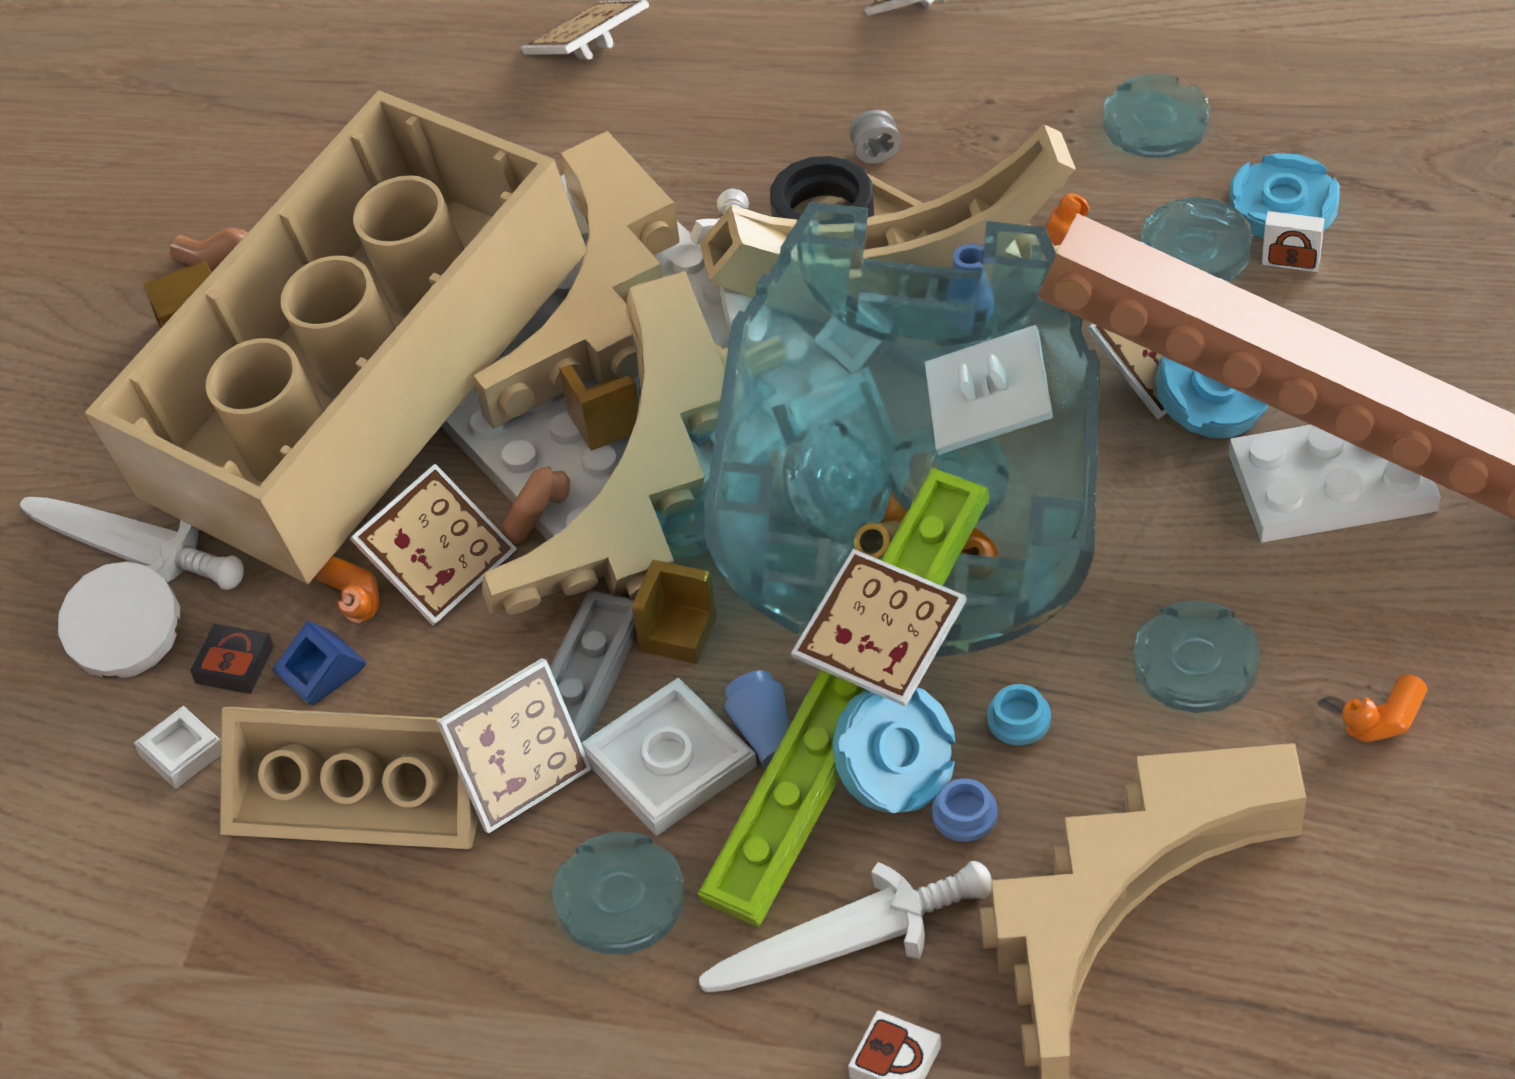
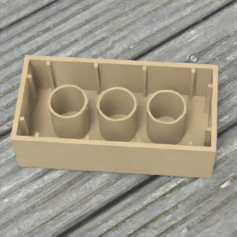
(340, 333)

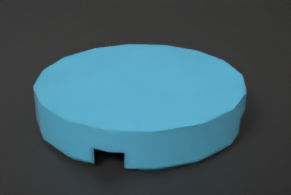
(1284, 186)
(1204, 403)
(894, 753)

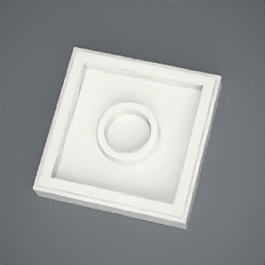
(668, 756)

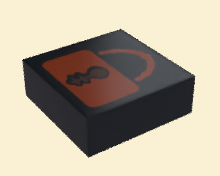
(232, 658)

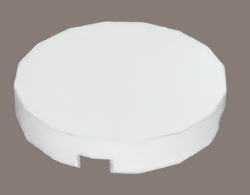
(118, 620)

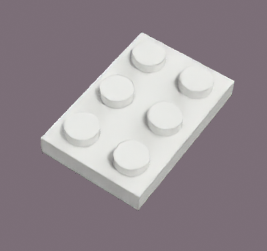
(1317, 483)

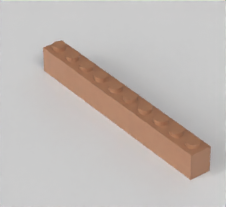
(1286, 361)

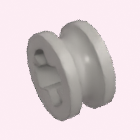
(871, 125)

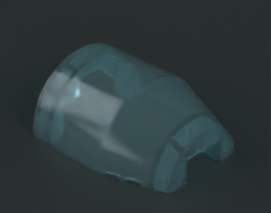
(838, 313)

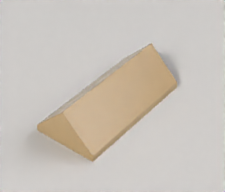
(341, 779)

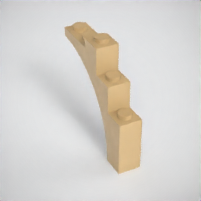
(749, 243)
(590, 330)
(658, 470)
(1174, 818)

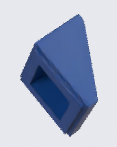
(317, 663)

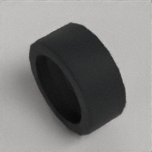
(818, 178)

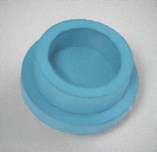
(1018, 715)

